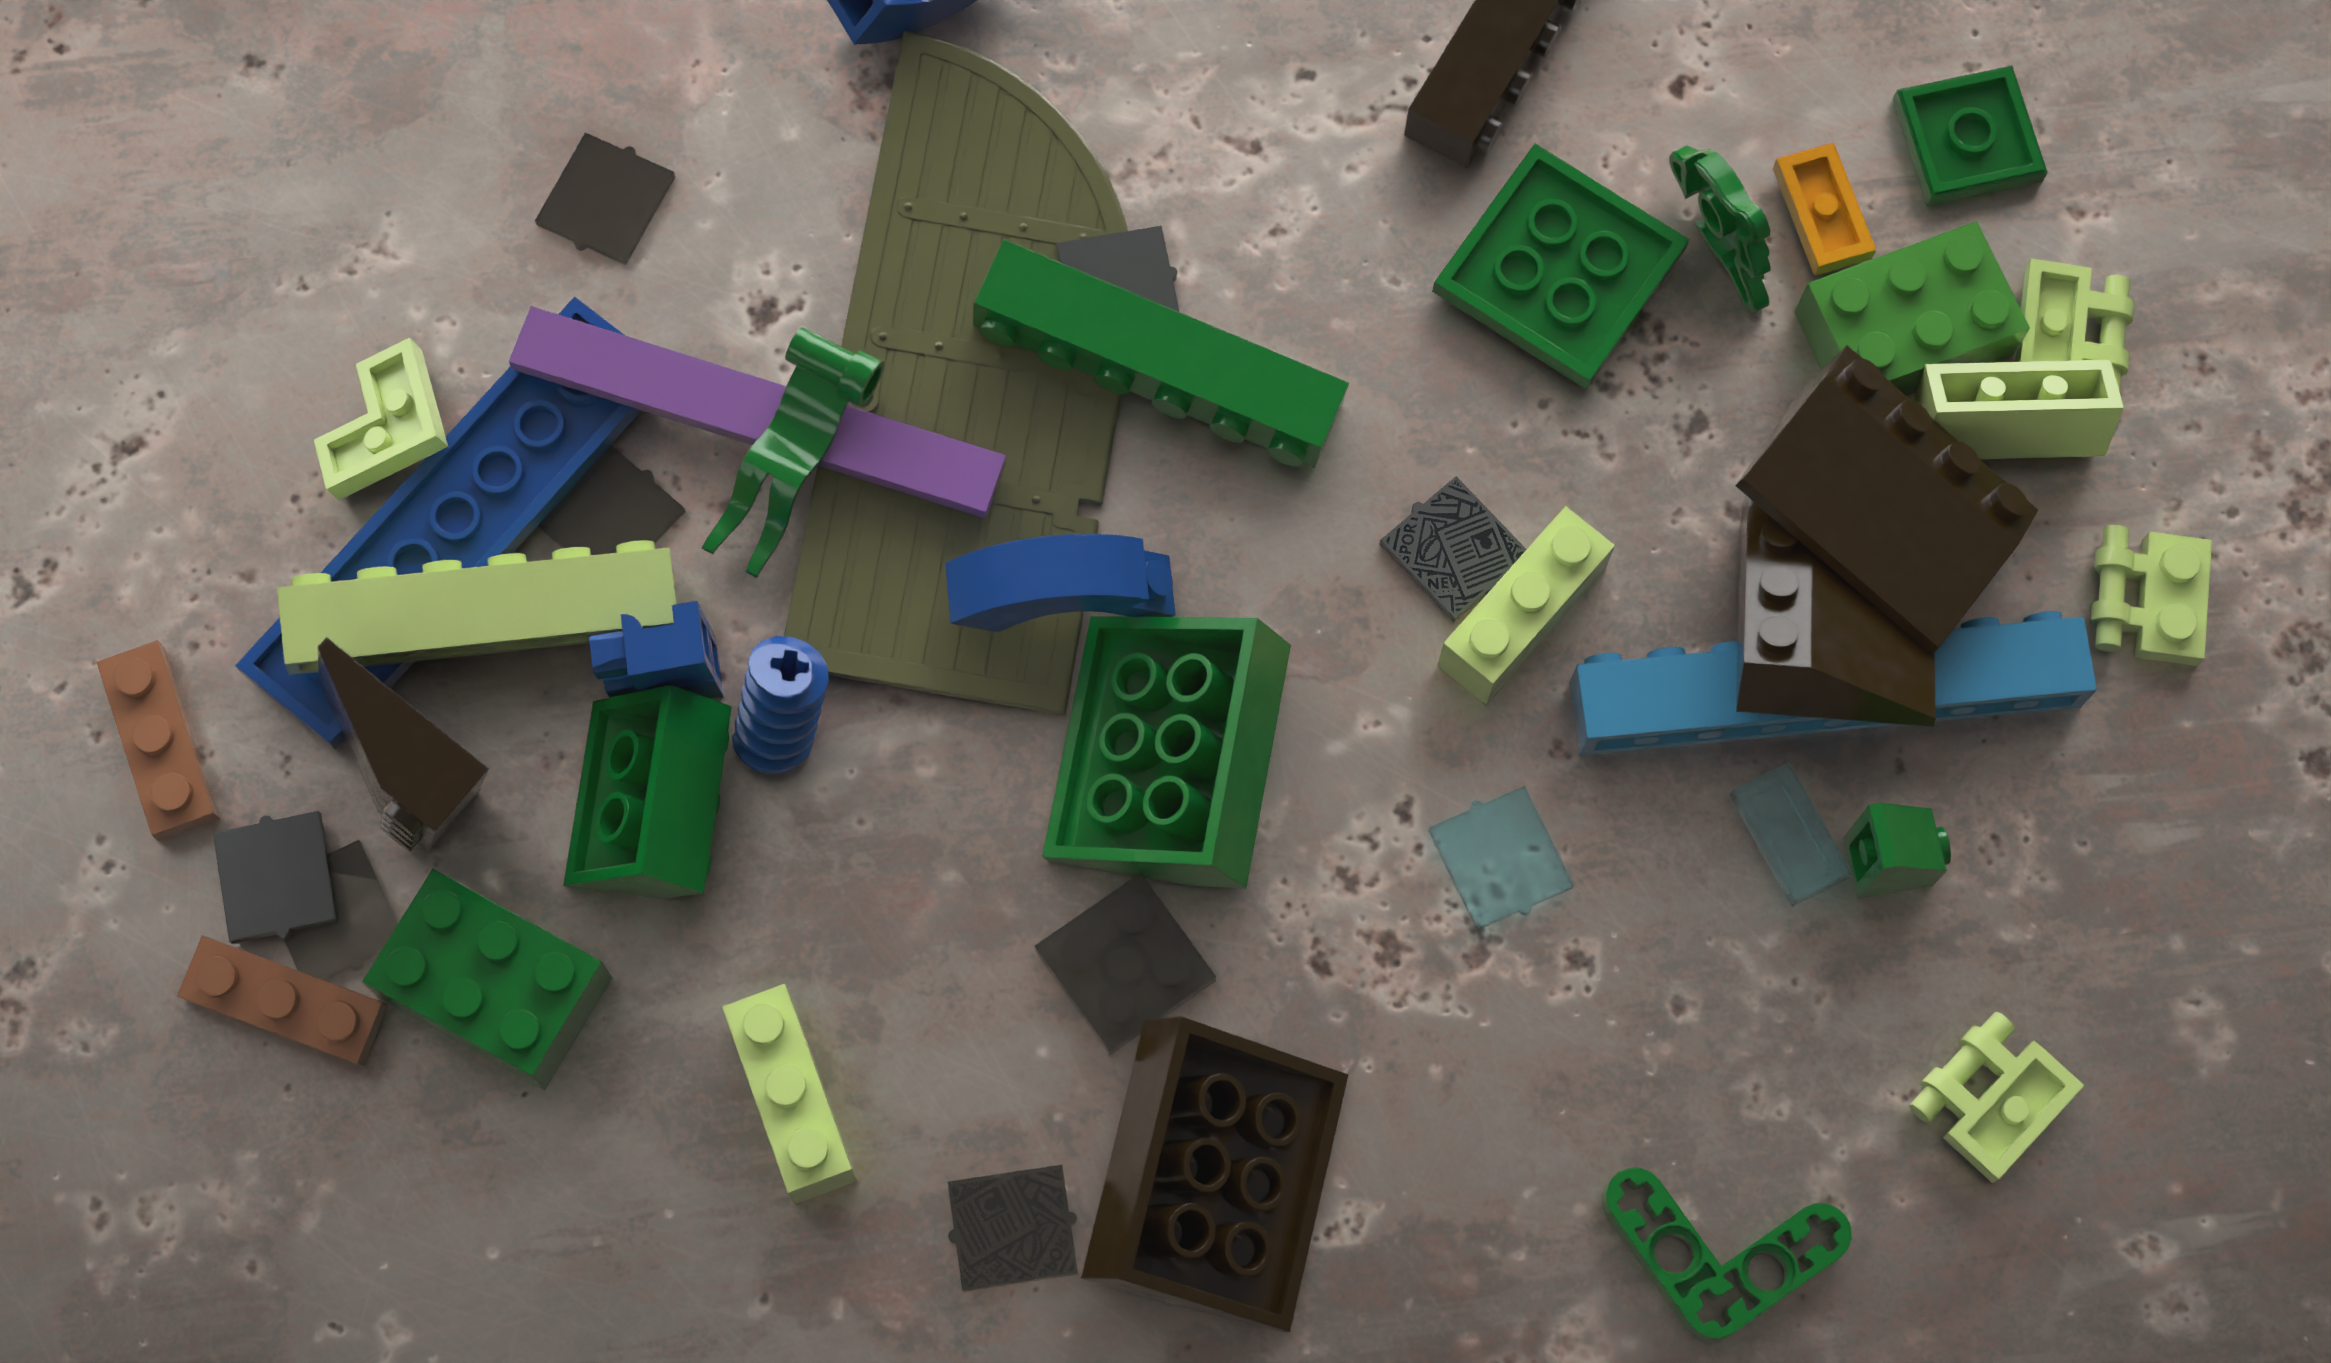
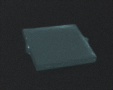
(1500, 858)

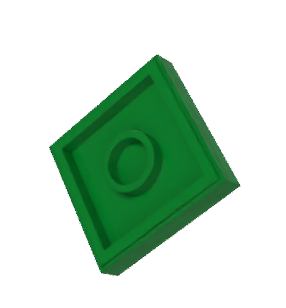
(1969, 135)

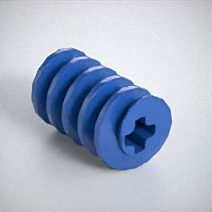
(780, 705)

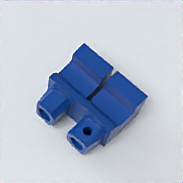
(659, 656)

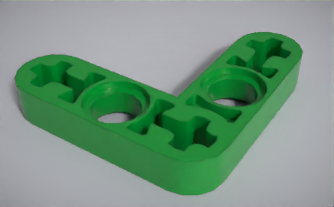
(1704, 1271)

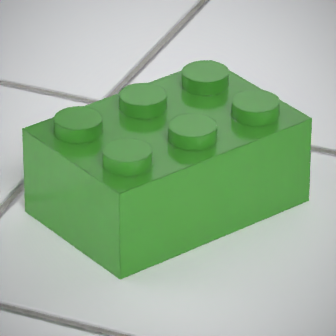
(1917, 308)

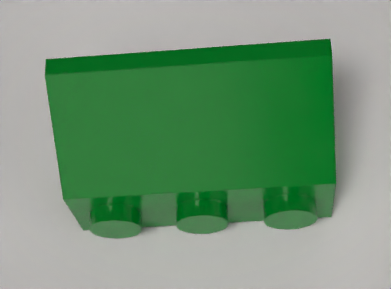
(648, 794)

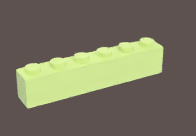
(475, 609)

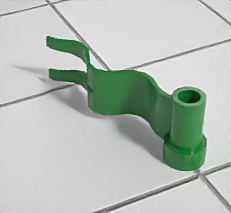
(797, 436)

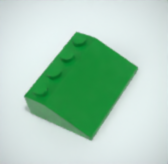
(1169, 748)

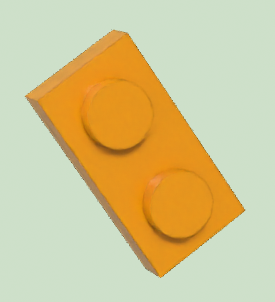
(1824, 209)

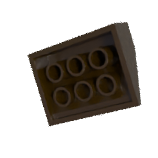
(1887, 498)
(1818, 643)
(408, 763)
(1215, 1174)

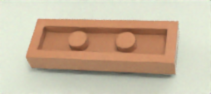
(157, 740)
(282, 1000)

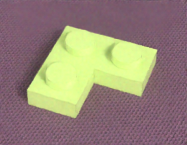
(394, 433)

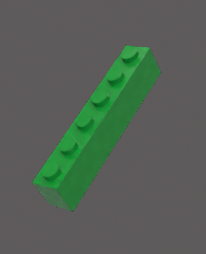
(1158, 355)

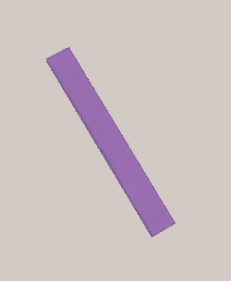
(744, 406)

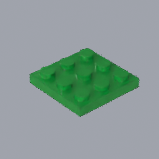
(1560, 265)

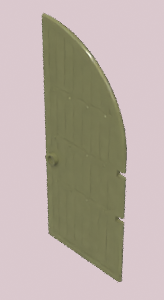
(958, 170)

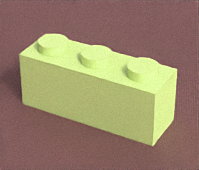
(2025, 406)
(1525, 605)
(789, 1094)

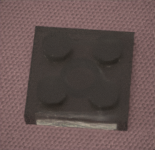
(1125, 963)

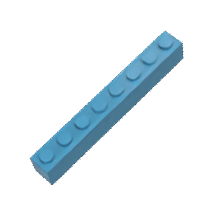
(1692, 696)

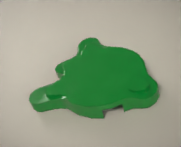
(1731, 222)

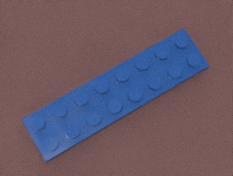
(465, 504)

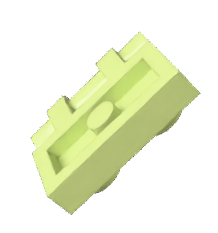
(2057, 309)
(2171, 600)
(2011, 1111)

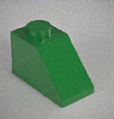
(1896, 849)

